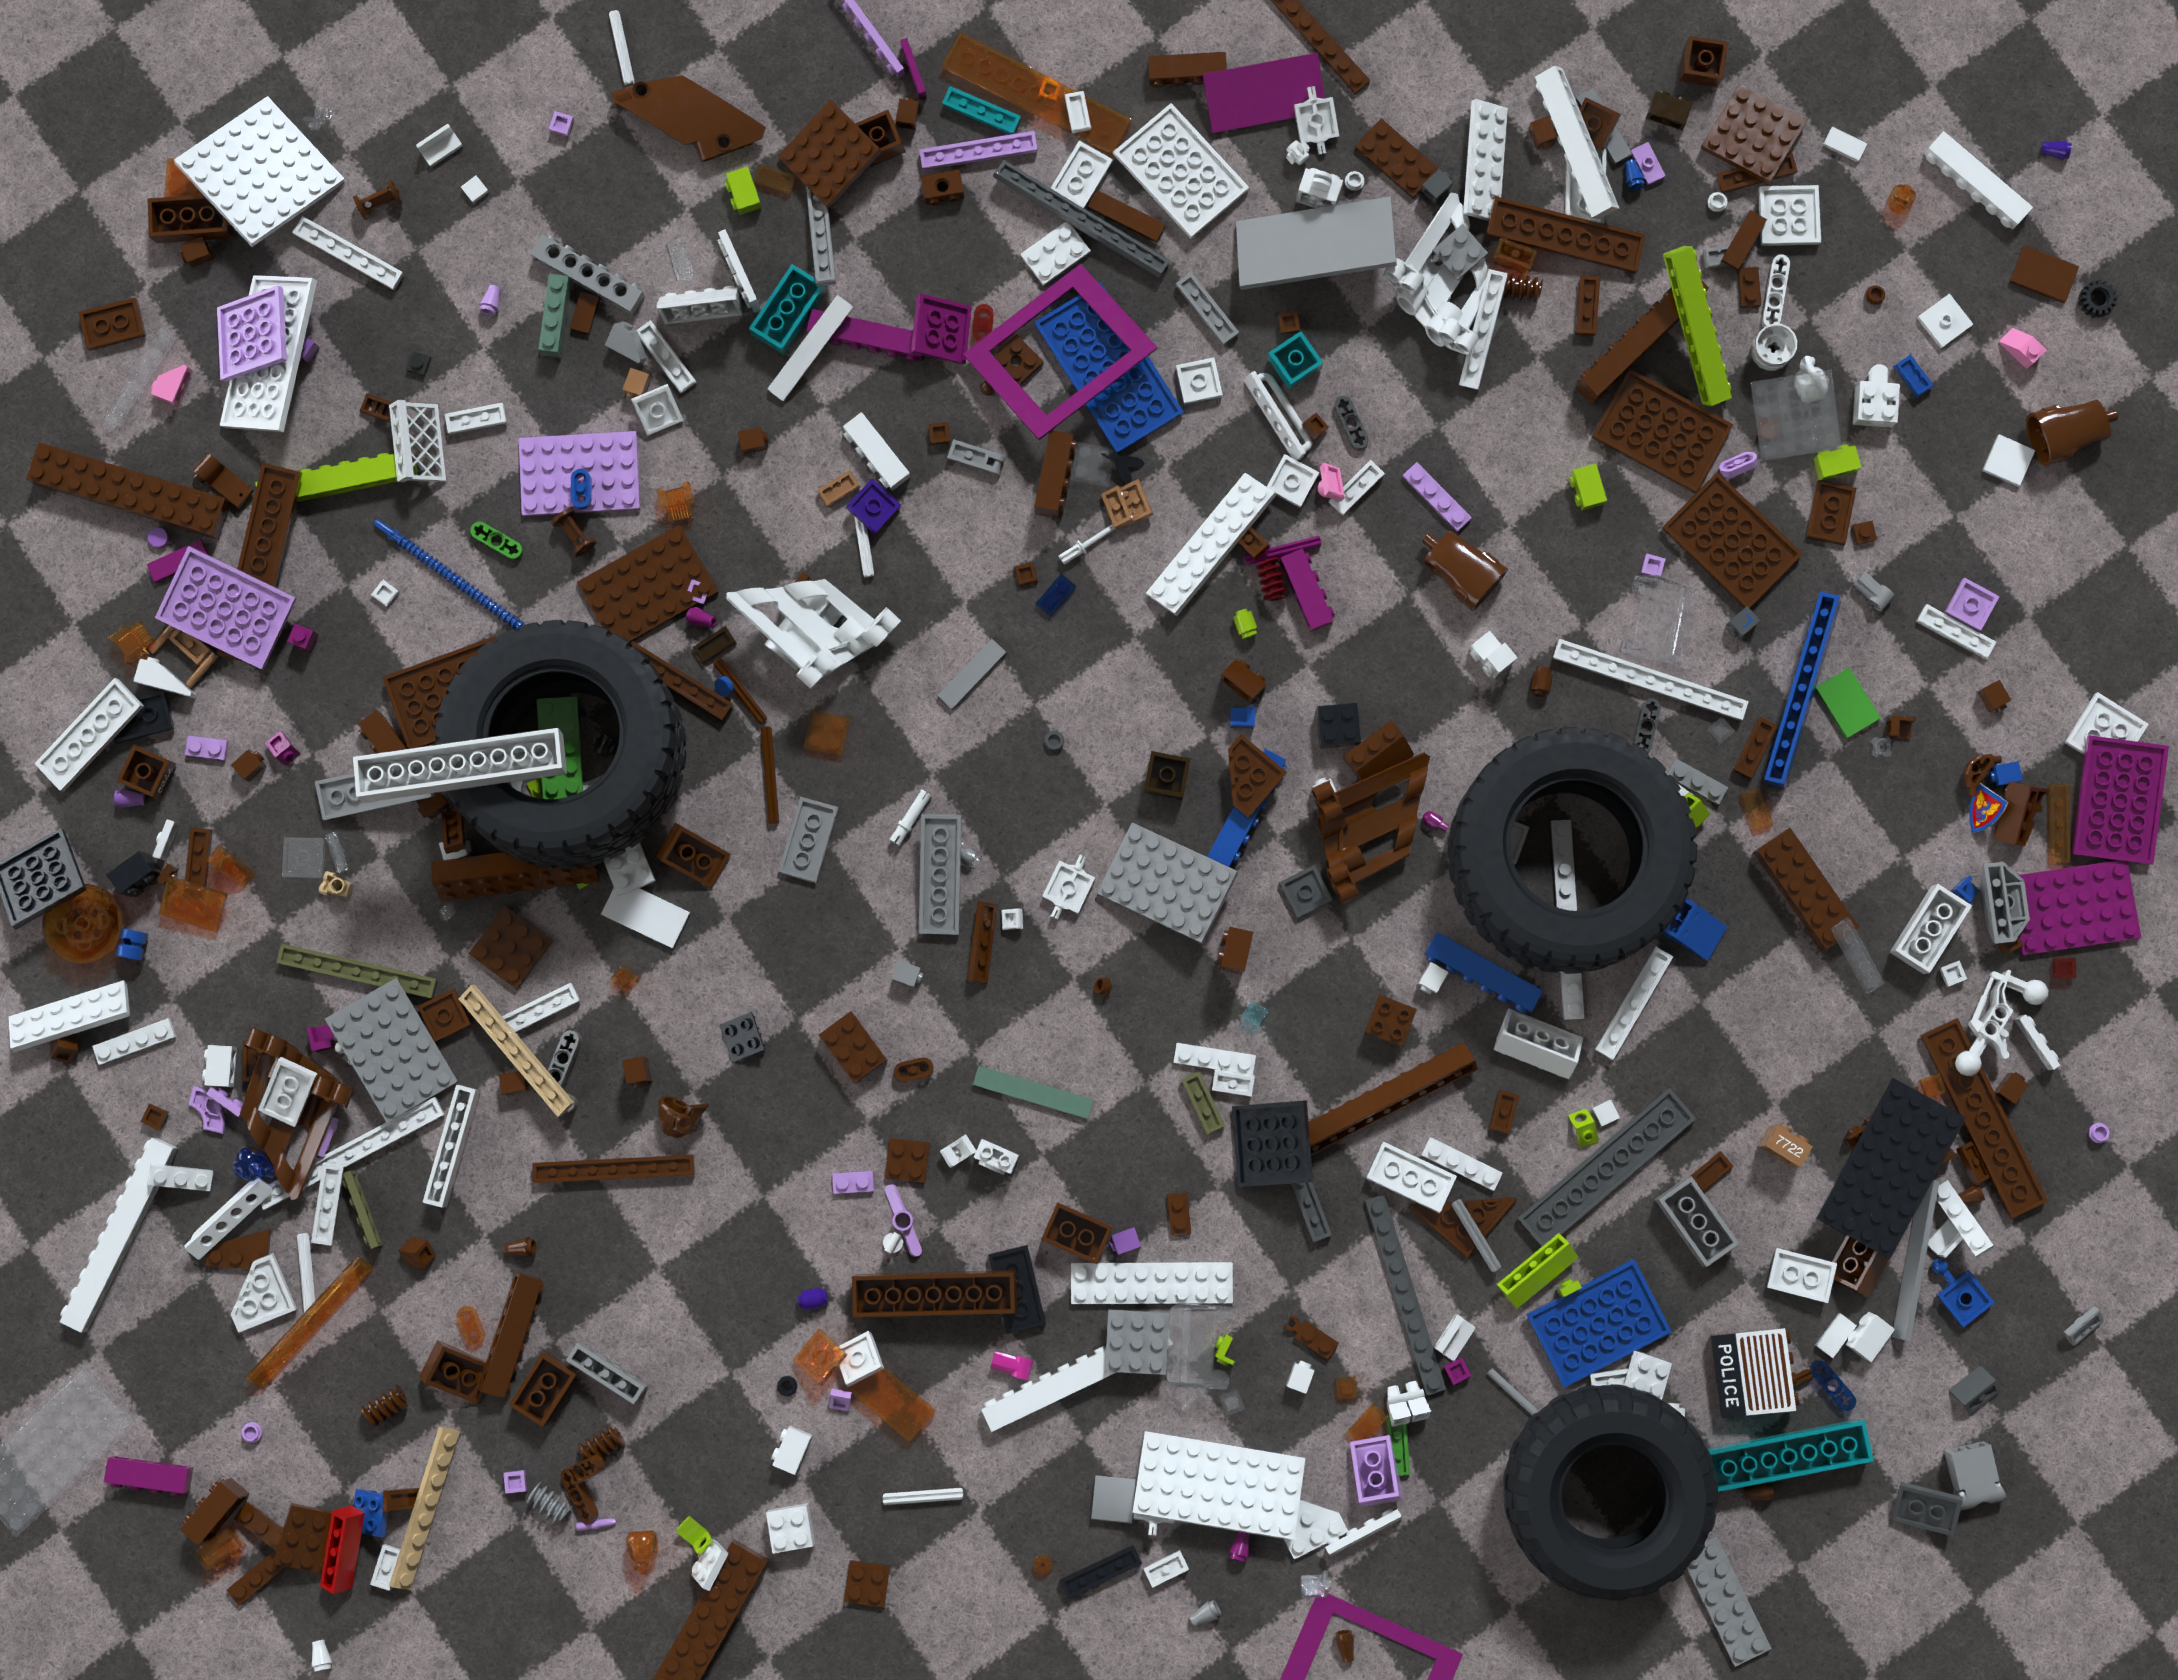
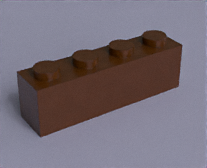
(1184, 68)

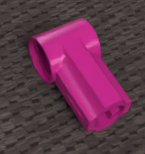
(1016, 1366)

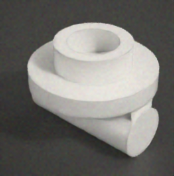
(893, 1242)

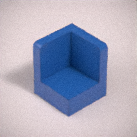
(1243, 717)
(1966, 889)

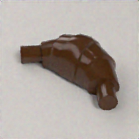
(1977, 770)

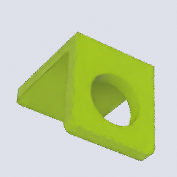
(1586, 1129)
(694, 1534)

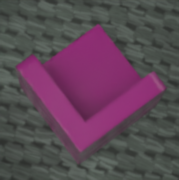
(321, 1038)

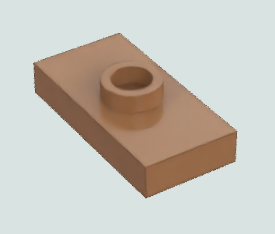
(838, 488)

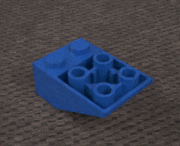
(1695, 930)

